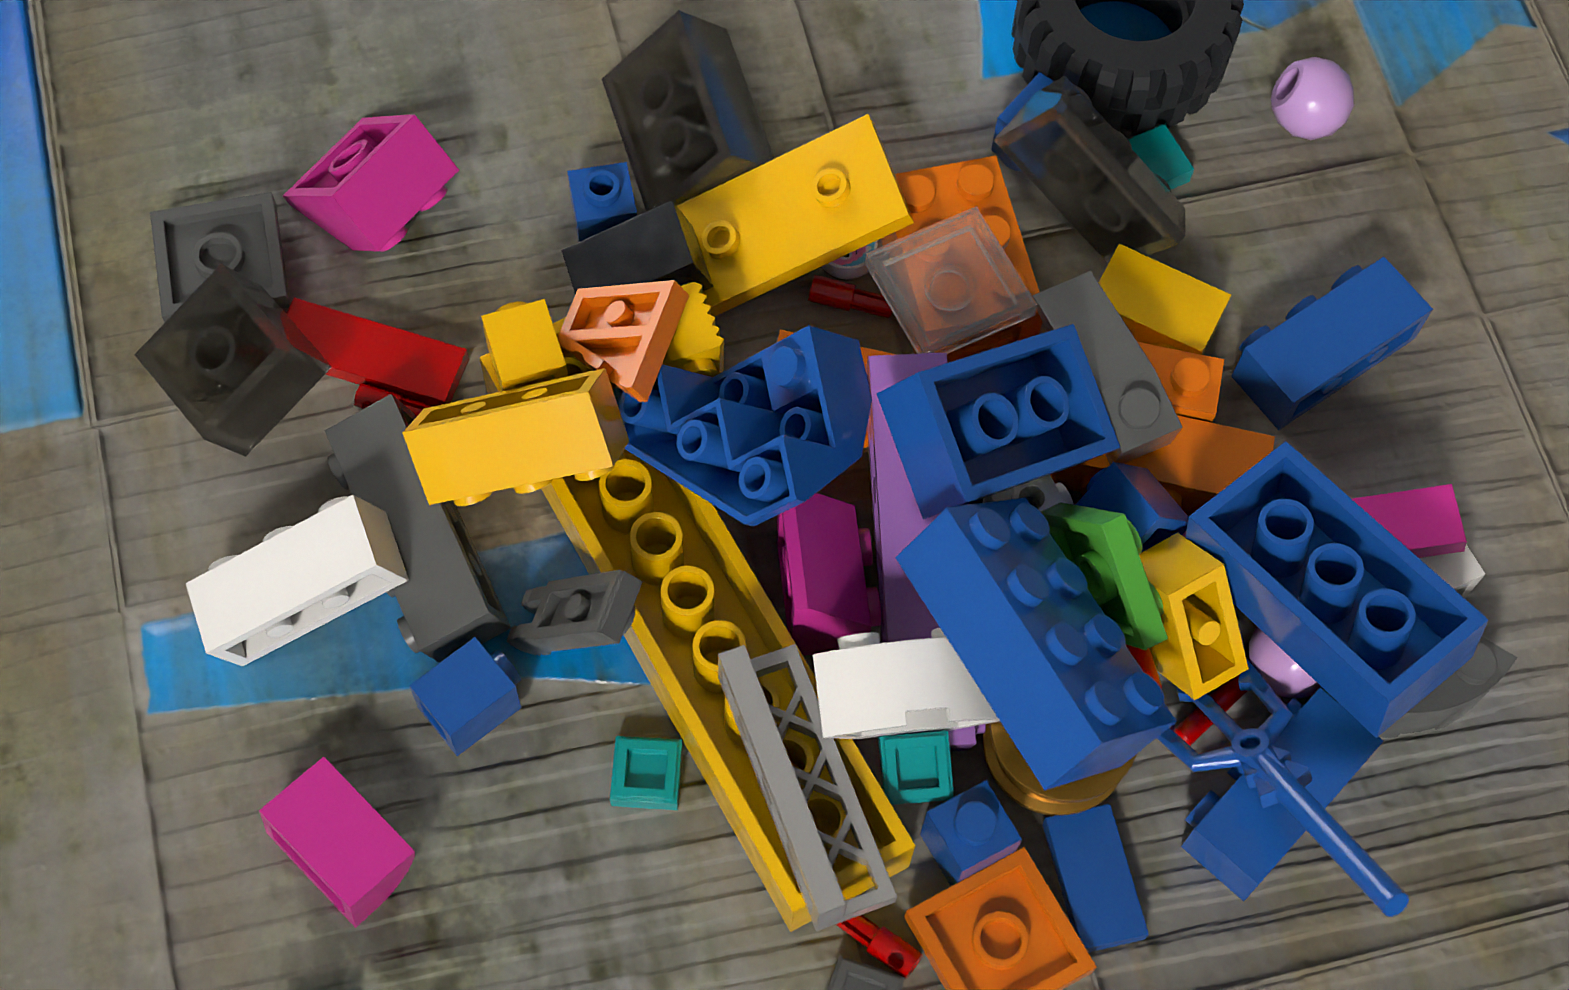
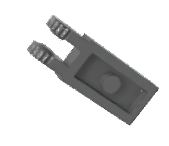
(577, 613)

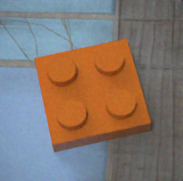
(1000, 931)

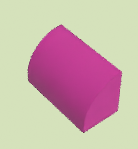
(338, 841)

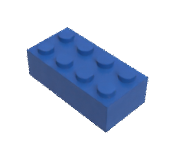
(1336, 588)
(1035, 640)

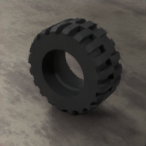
(1126, 79)

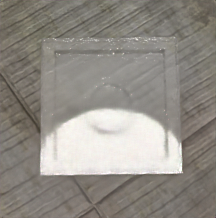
(950, 284)

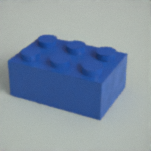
(997, 420)

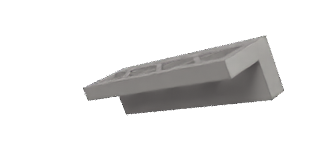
(782, 791)

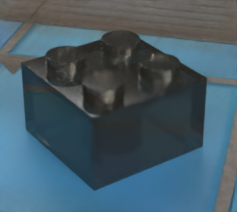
(232, 361)

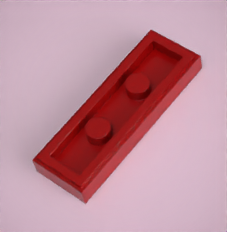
(381, 354)

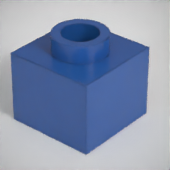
(600, 198)

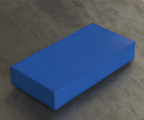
(1095, 878)

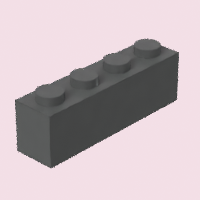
(447, 586)

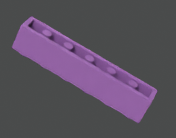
(899, 519)

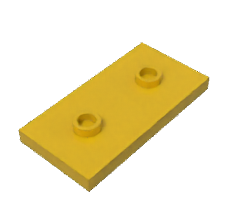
(796, 213)

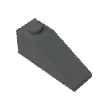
(1122, 371)

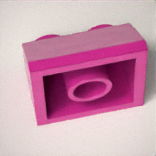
(374, 182)
(824, 574)

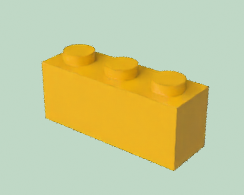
(517, 439)

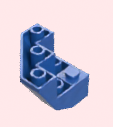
(759, 430)

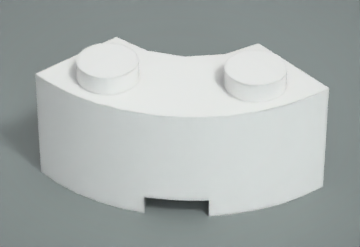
(896, 688)

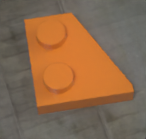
(624, 331)

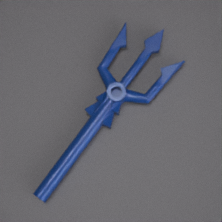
(1284, 783)

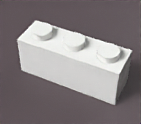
(296, 580)

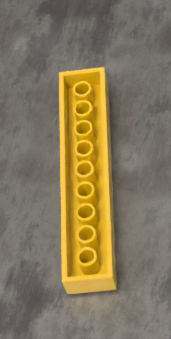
(690, 608)

